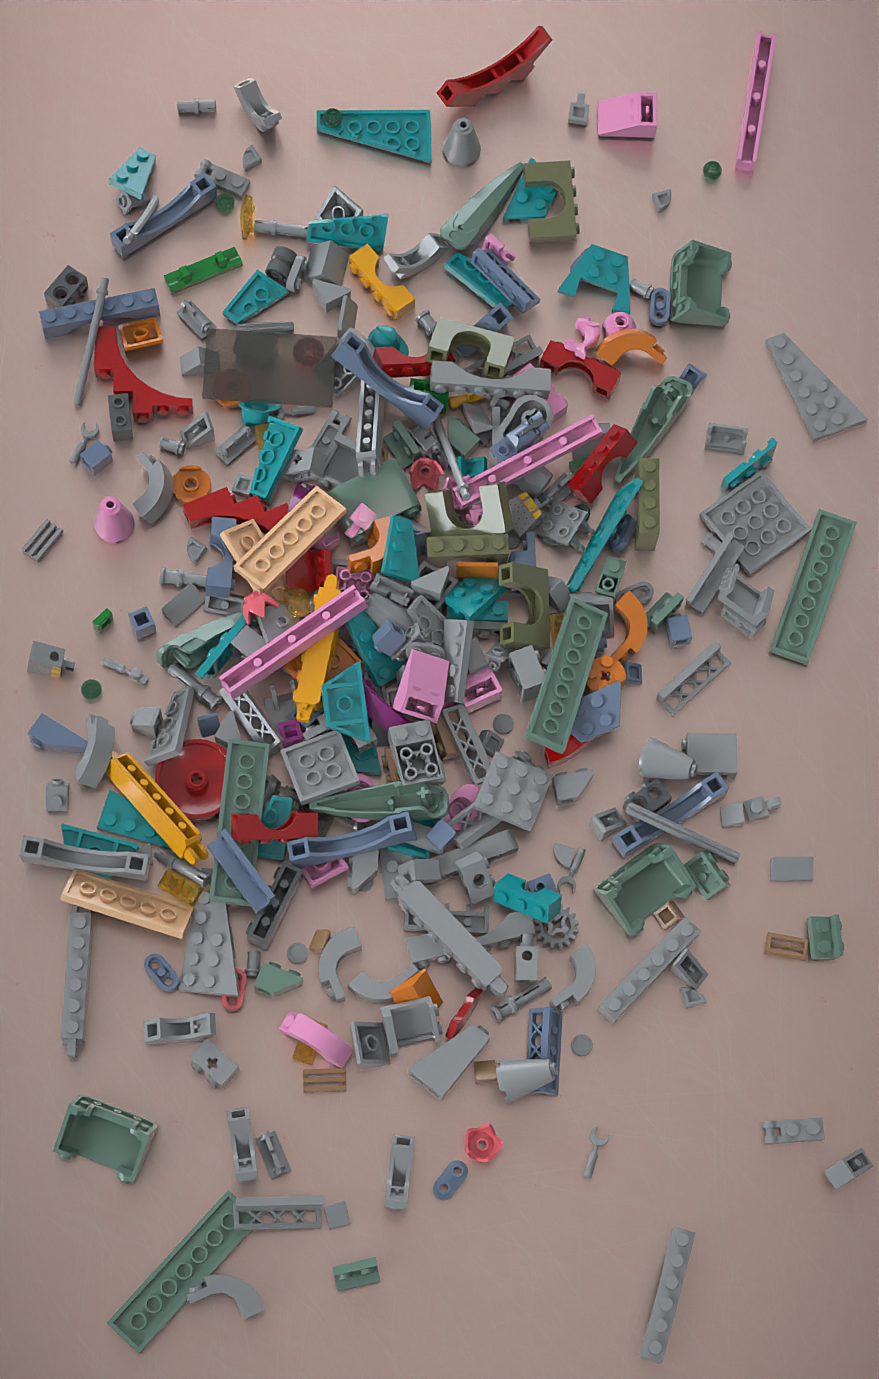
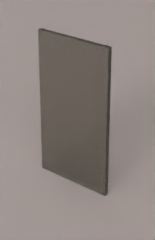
(269, 367)

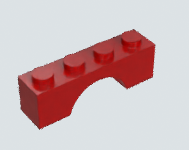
(399, 365)
(603, 377)
(587, 481)
(249, 827)

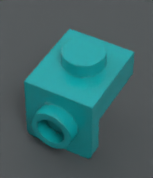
(472, 466)

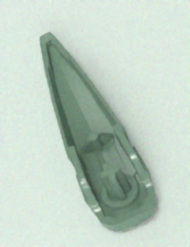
(481, 210)
(655, 420)
(192, 648)
(379, 802)

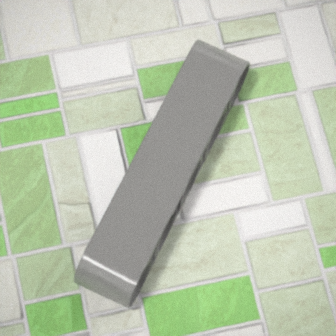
(491, 847)

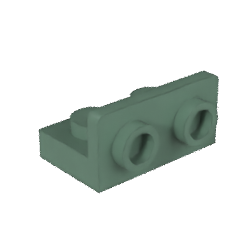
(402, 445)
(663, 609)
(707, 874)
(825, 937)
(356, 1274)

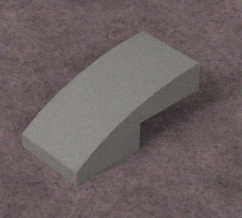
(243, 485)

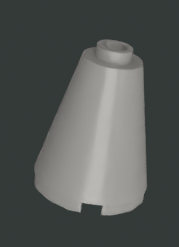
(462, 144)
(382, 609)
(665, 762)
(523, 1076)

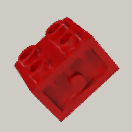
(310, 570)

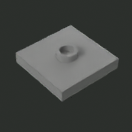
(276, 622)

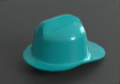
(388, 337)
(256, 413)

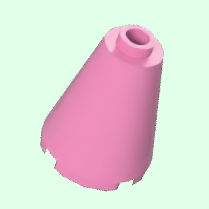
(113, 520)

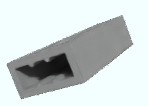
(447, 1064)

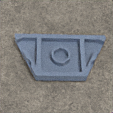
(598, 713)

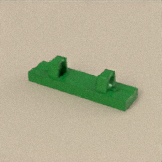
(203, 270)

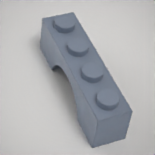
(219, 577)

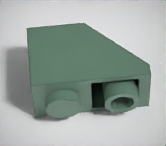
(462, 439)
(611, 576)
(276, 981)

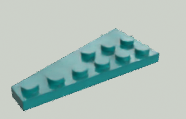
(390, 130)
(605, 529)

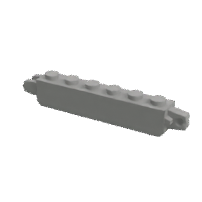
(369, 430)
(450, 934)
(77, 980)

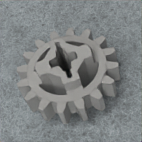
(562, 932)

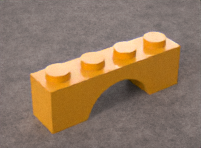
(396, 299)

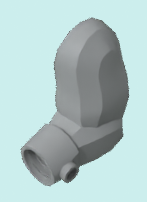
(520, 412)

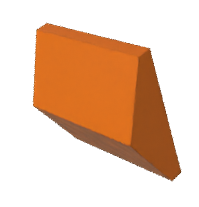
(140, 334)
(476, 570)
(416, 987)

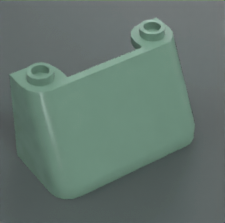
(698, 284)
(385, 495)
(644, 886)
(105, 1136)

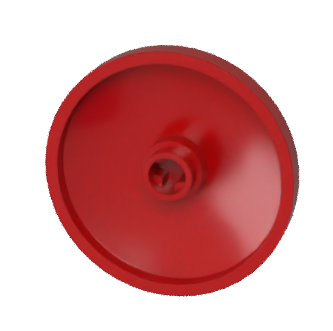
(194, 778)

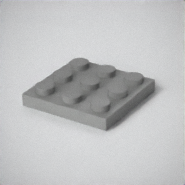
(320, 767)
(512, 791)

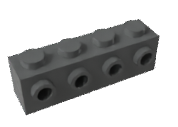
(268, 920)

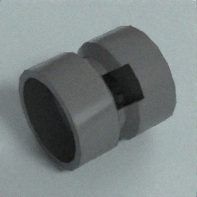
(280, 264)

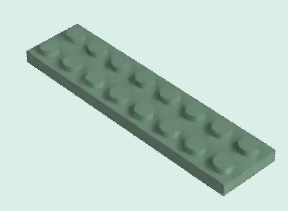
(813, 587)
(566, 675)
(241, 793)
(183, 1268)

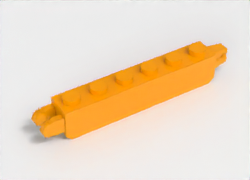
(316, 660)
(156, 807)

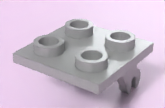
(562, 524)
(280, 706)

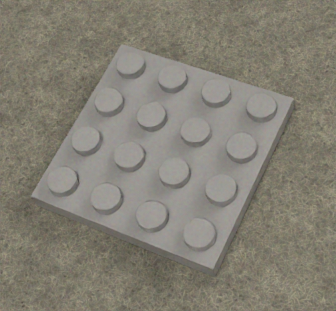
(758, 520)

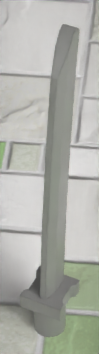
(131, 234)

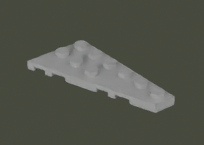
(815, 396)
(210, 949)

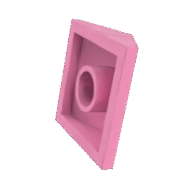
(322, 872)

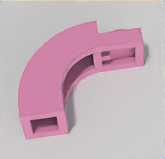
(317, 1038)

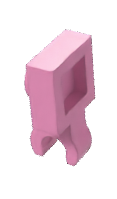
(497, 248)
(361, 519)

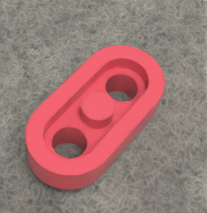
(241, 986)

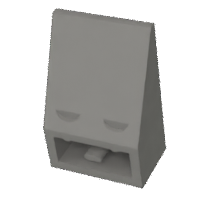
(343, 377)
(415, 753)

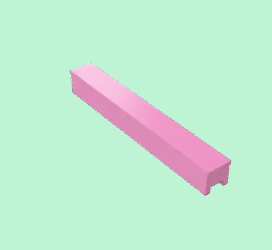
(755, 102)
(533, 458)
(292, 642)

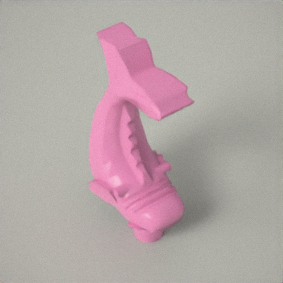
(590, 331)

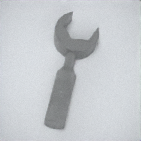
(295, 411)
(81, 445)
(135, 673)
(573, 869)
(593, 1155)

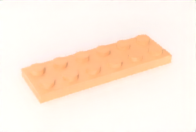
(243, 538)
(290, 539)
(127, 903)

